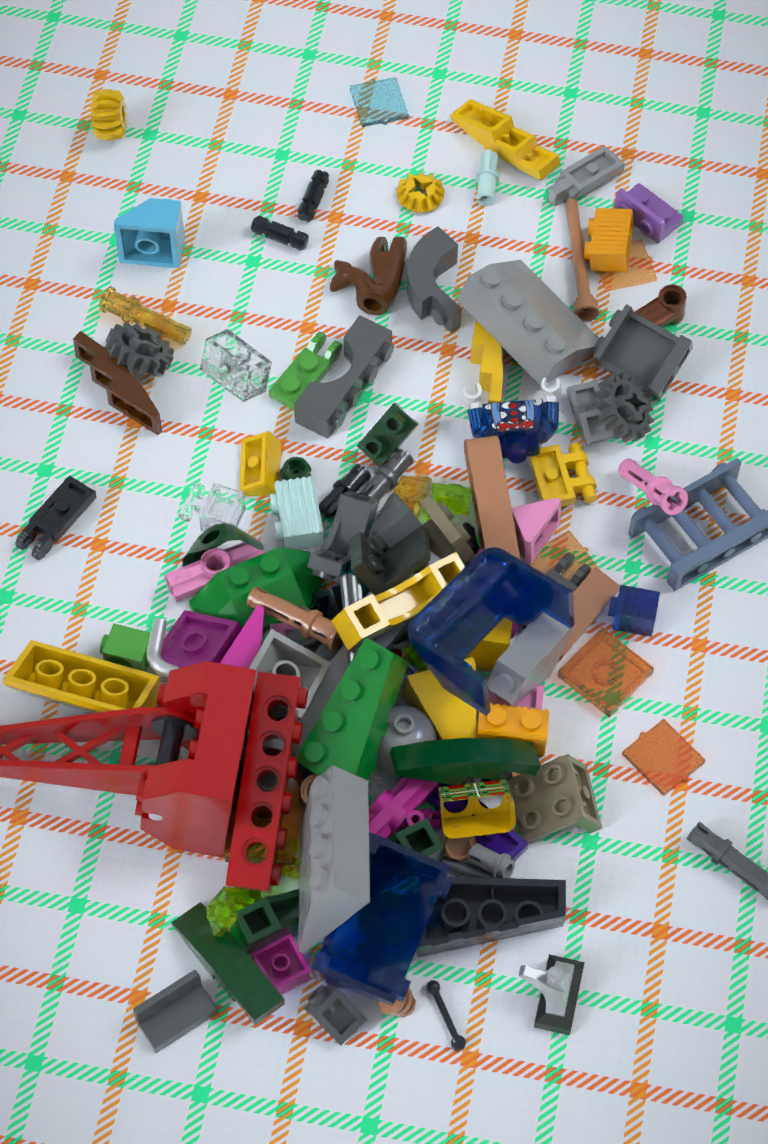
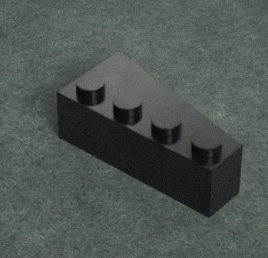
(492, 910)

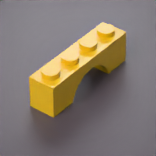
(395, 606)

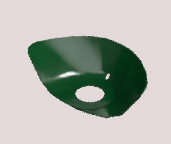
(216, 536)

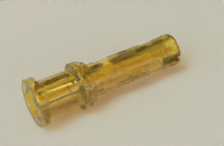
(133, 311)

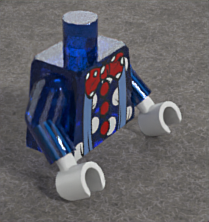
(518, 424)

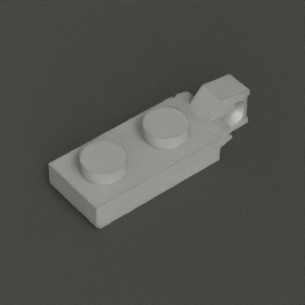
(585, 175)

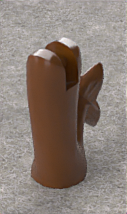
(378, 294)

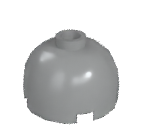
(405, 727)

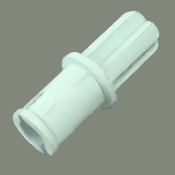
(487, 178)

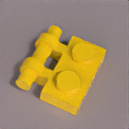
(552, 476)

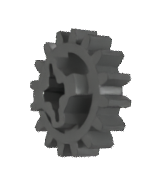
(139, 349)
(624, 407)

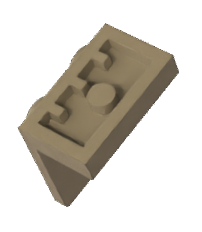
(554, 799)

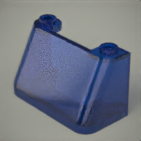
(379, 941)

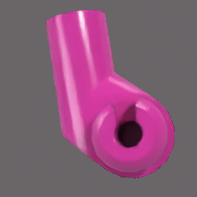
(433, 816)

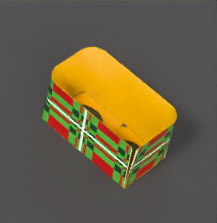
(486, 820)

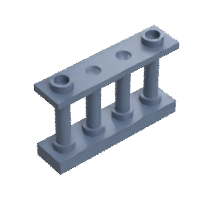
(709, 553)

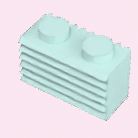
(298, 513)

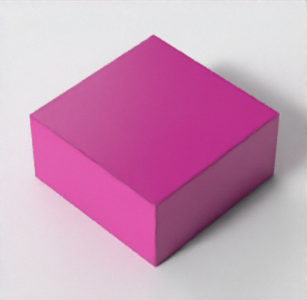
(283, 964)

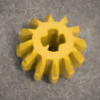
(108, 114)

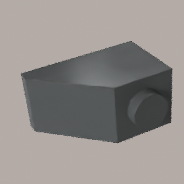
(394, 522)

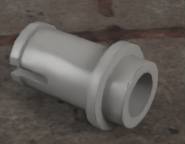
(498, 865)

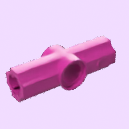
(391, 808)

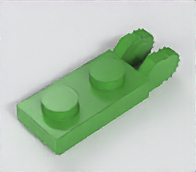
(305, 369)

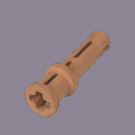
(310, 624)

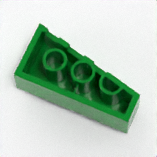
(356, 714)

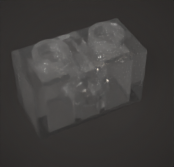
(235, 365)

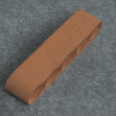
(490, 494)

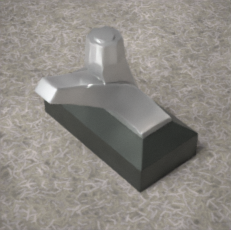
(559, 992)

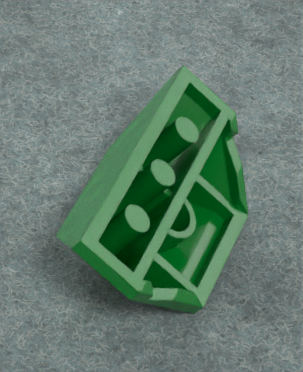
(278, 572)

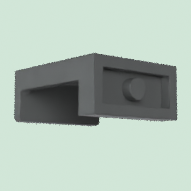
(641, 351)

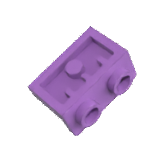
(650, 212)

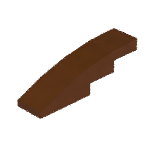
(121, 386)

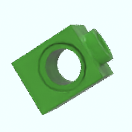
(126, 647)

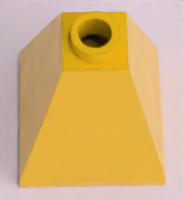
(448, 714)

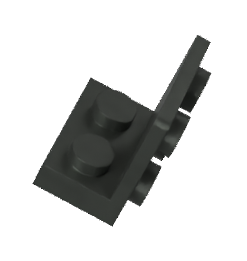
(386, 570)

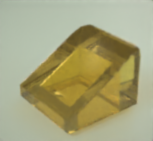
(412, 490)

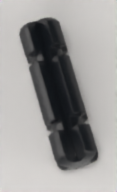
(313, 195)
(279, 233)

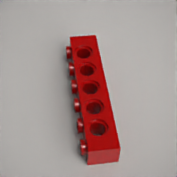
(269, 691)

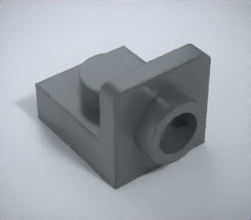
(334, 1012)

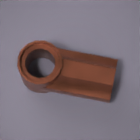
(660, 312)

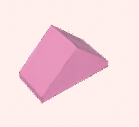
(535, 526)

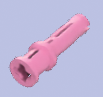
(657, 489)

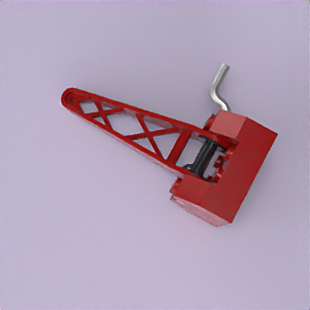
(178, 800)

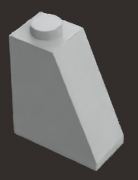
(529, 659)

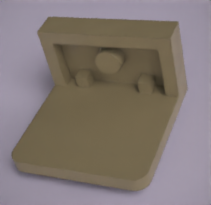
(445, 536)

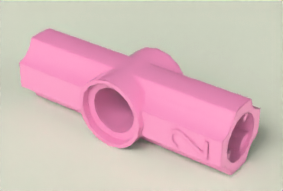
(193, 577)

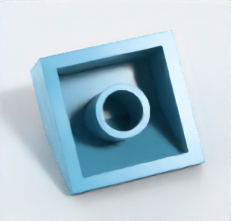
(151, 234)

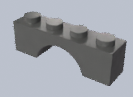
(325, 405)

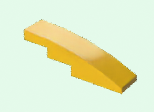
(512, 144)
(488, 354)

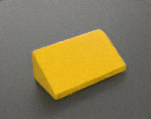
(260, 464)

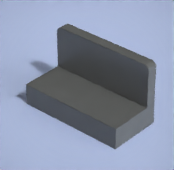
(174, 1011)

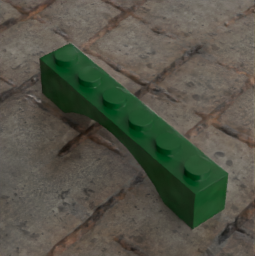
(279, 914)

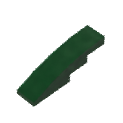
(454, 759)
(229, 965)

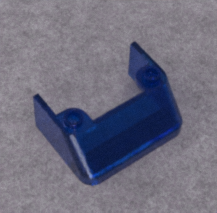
(471, 606)

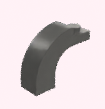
(428, 260)
(353, 515)

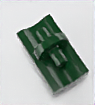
(387, 434)

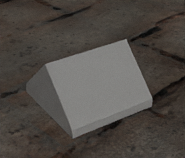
(287, 657)

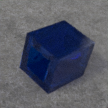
(634, 610)

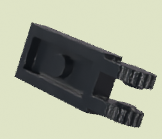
(56, 516)

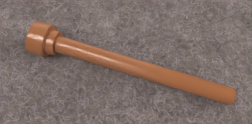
(585, 305)

